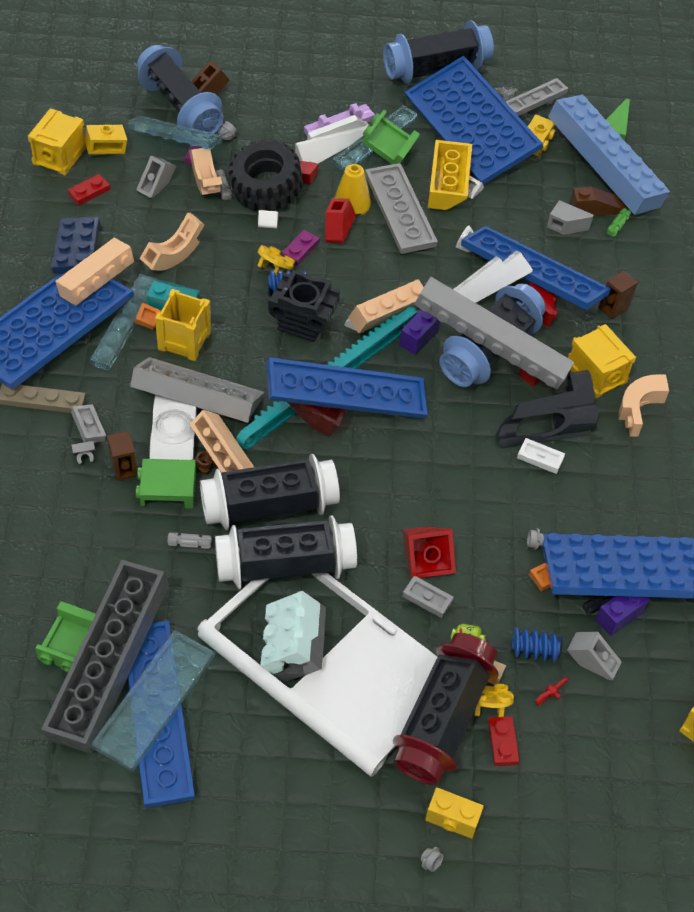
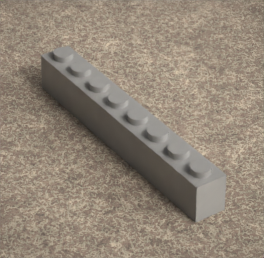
(494, 333)

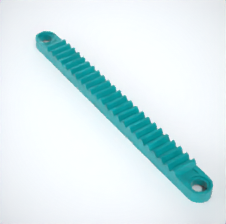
(351, 358)

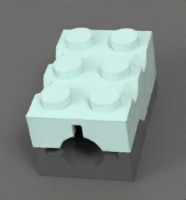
(293, 636)

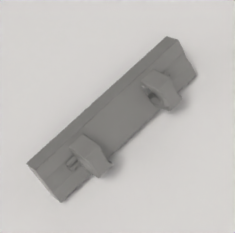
(536, 97)

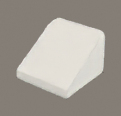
(474, 187)

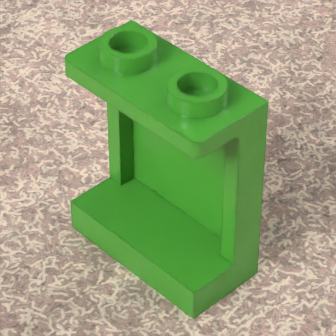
(388, 139)
(167, 481)
(65, 636)

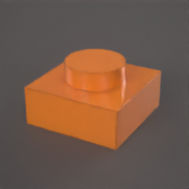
(146, 316)
(540, 577)

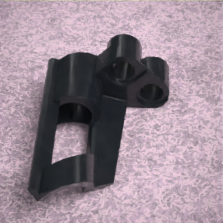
(572, 413)

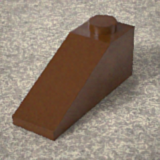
(210, 79)
(596, 201)

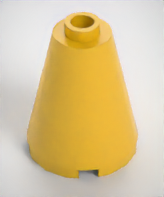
(354, 187)

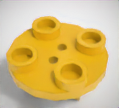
(273, 255)
(495, 697)

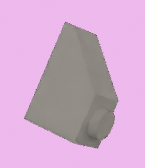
(155, 176)
(594, 654)

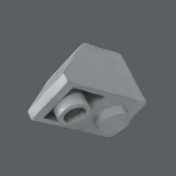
(569, 219)

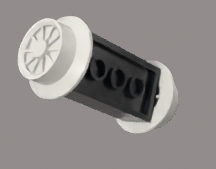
(269, 491)
(286, 551)

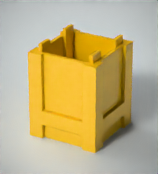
(57, 141)
(183, 325)
(604, 357)

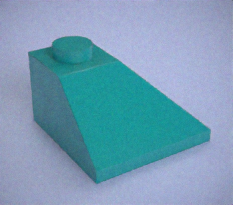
(159, 293)

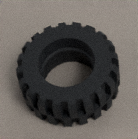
(261, 158)

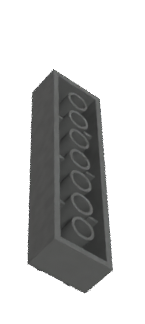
(106, 656)

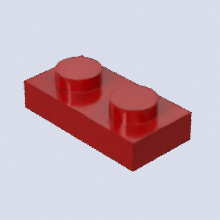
(88, 189)
(503, 741)

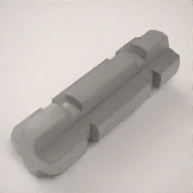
(224, 187)
(189, 540)

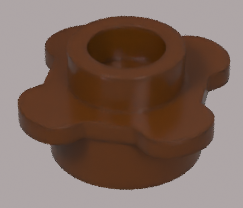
(204, 456)

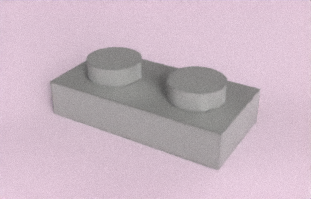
(88, 423)
(427, 596)

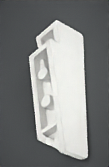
(330, 139)
(494, 276)

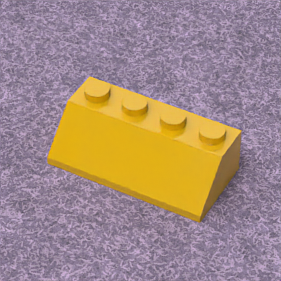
(449, 174)

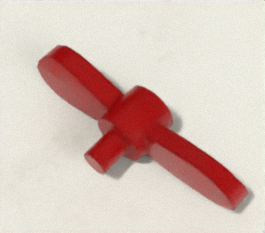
(551, 691)

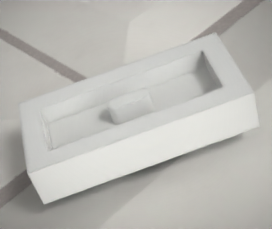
(541, 455)

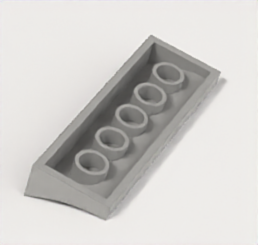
(196, 389)

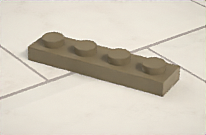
(41, 398)

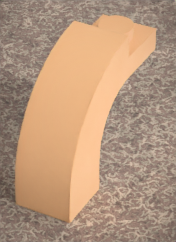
(204, 171)
(176, 249)
(641, 392)

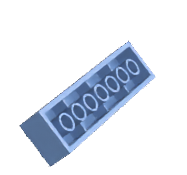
(609, 154)

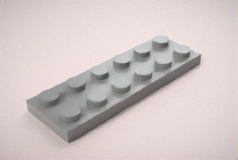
(401, 208)

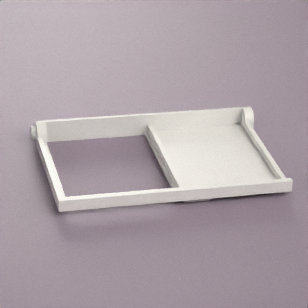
(363, 684)

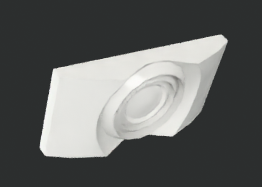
(171, 430)

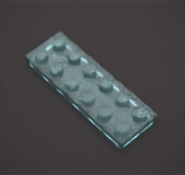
(153, 700)

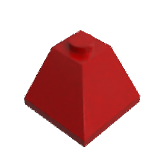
(429, 551)

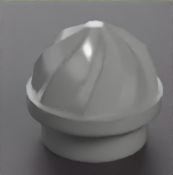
(227, 131)

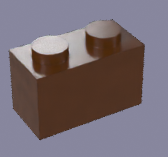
(620, 295)
(122, 455)

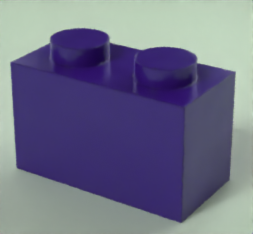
(419, 332)
(620, 612)

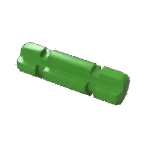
(618, 222)

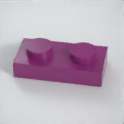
(301, 246)

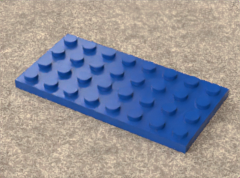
(469, 111)
(48, 325)
(620, 565)

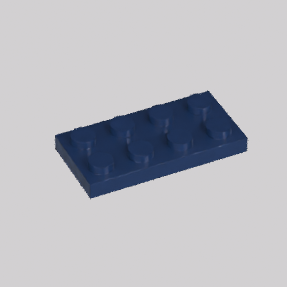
(74, 242)

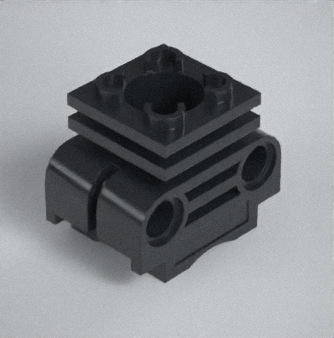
(303, 304)

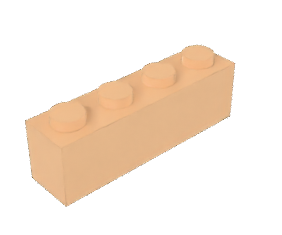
(94, 271)
(382, 307)
(219, 442)

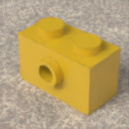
(544, 130)
(105, 139)
(454, 813)

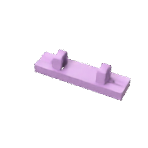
(362, 112)

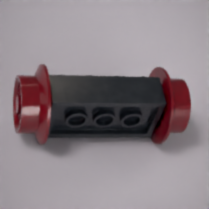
(445, 708)

